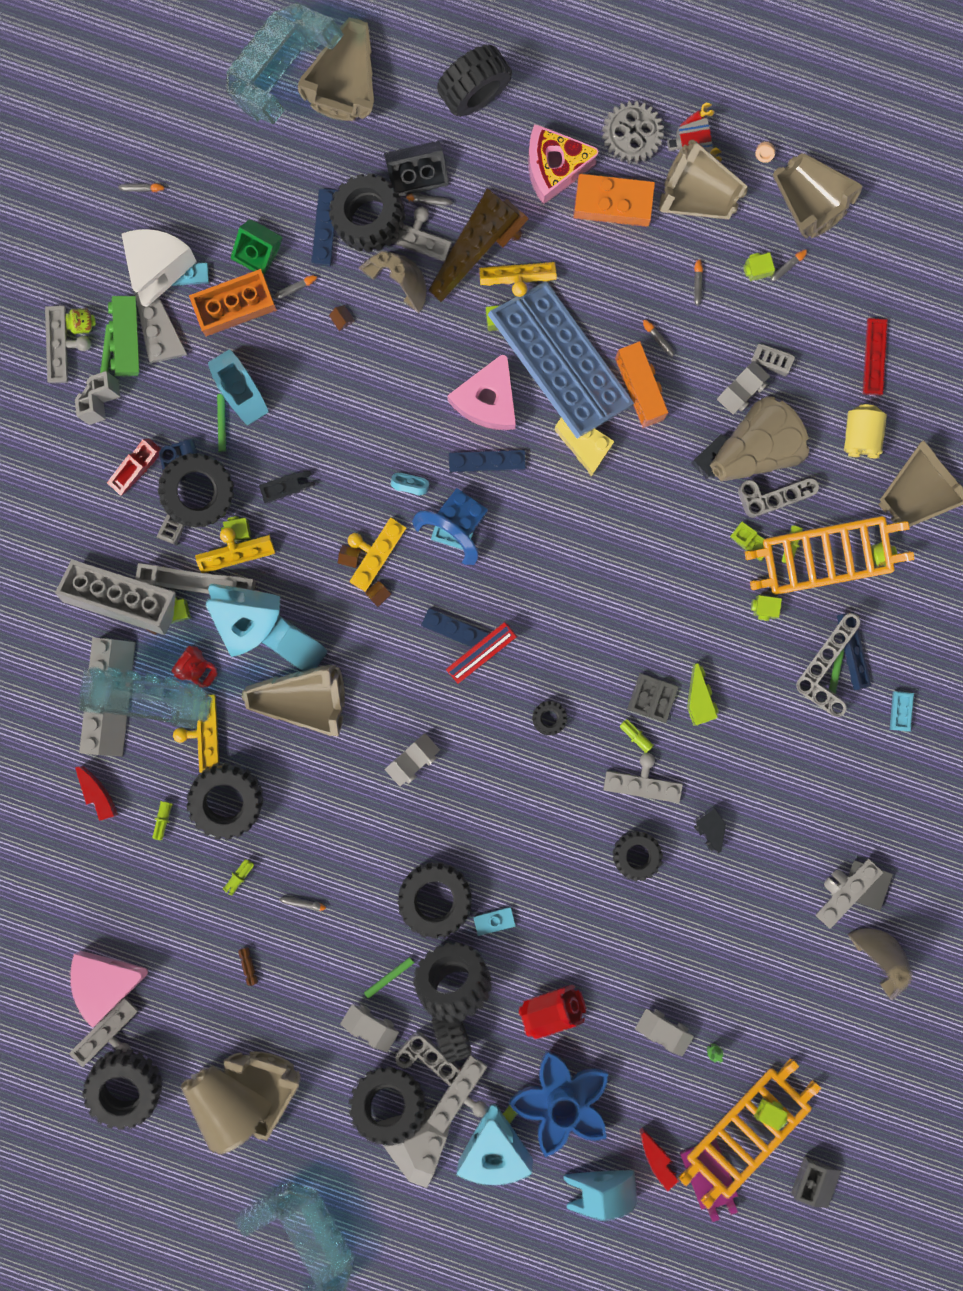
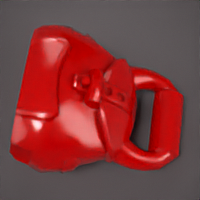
(192, 666)

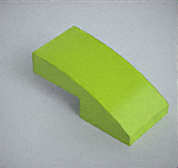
(748, 538)

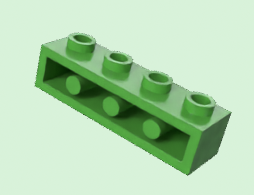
(124, 335)

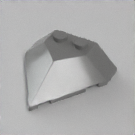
(421, 1153)

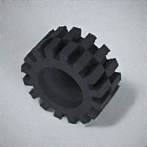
(558, 710)

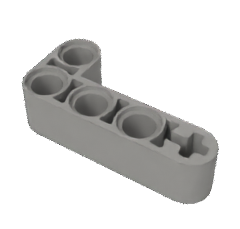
(779, 495)
(421, 1053)

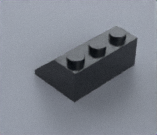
(417, 168)

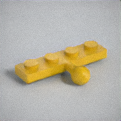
(518, 275)
(234, 553)
(376, 553)
(207, 738)

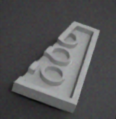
(159, 334)

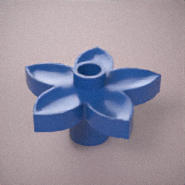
(562, 1103)

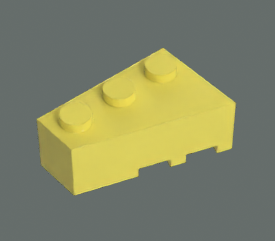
(588, 449)

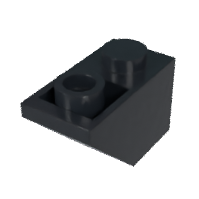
(713, 829)

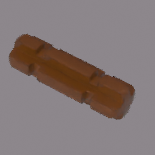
(248, 967)

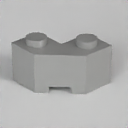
(743, 387)
(99, 389)
(412, 759)
(362, 1023)
(658, 1029)

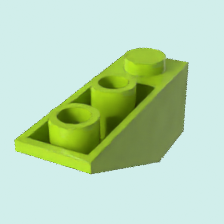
(699, 701)

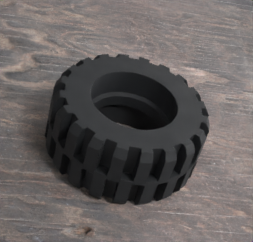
(474, 80)
(352, 196)
(169, 490)
(213, 823)
(434, 926)
(461, 1001)
(363, 1097)
(114, 1111)

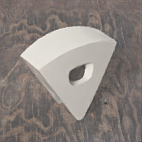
(155, 261)

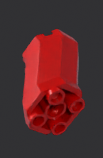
(552, 1012)

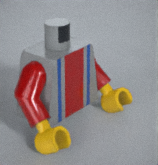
(697, 129)

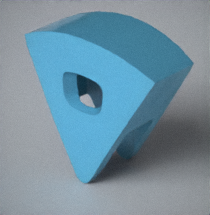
(237, 387)
(242, 616)
(294, 645)
(494, 1152)
(604, 1193)

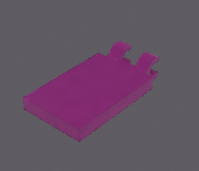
(702, 1185)

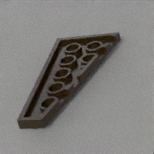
(482, 230)

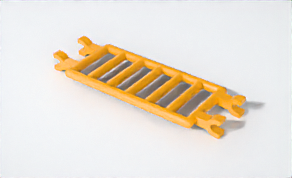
(824, 533)
(696, 1166)

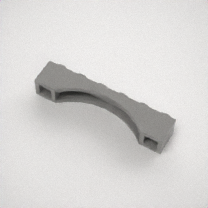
(187, 580)

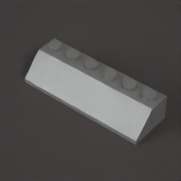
(117, 597)
(106, 732)

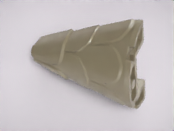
(341, 77)
(763, 442)
(301, 698)
(887, 955)

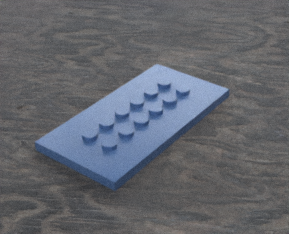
(561, 359)

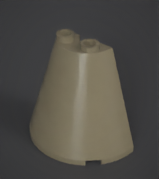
(701, 185)
(815, 194)
(402, 271)
(921, 489)
(269, 1077)
(224, 1109)

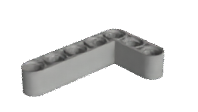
(825, 663)

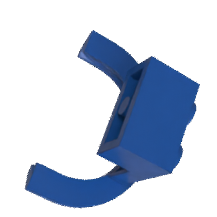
(459, 518)

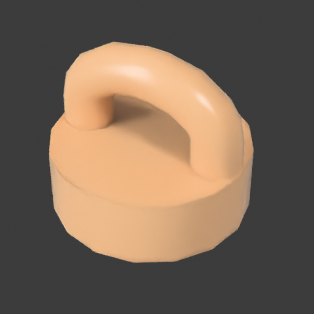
(765, 152)

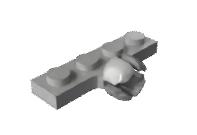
(847, 891)

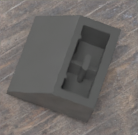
(815, 1183)

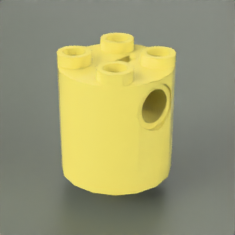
(865, 431)

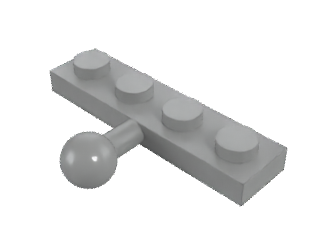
(422, 242)
(57, 344)
(642, 785)
(105, 1032)
(458, 1094)

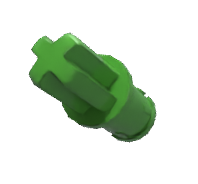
(715, 1053)

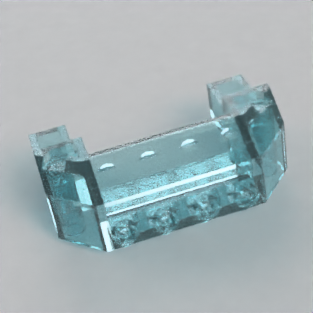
(272, 53)
(179, 706)
(310, 1231)

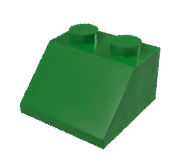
(255, 246)

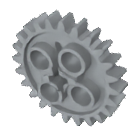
(644, 119)

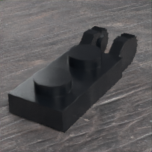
(284, 487)

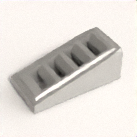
(775, 353)
(177, 533)

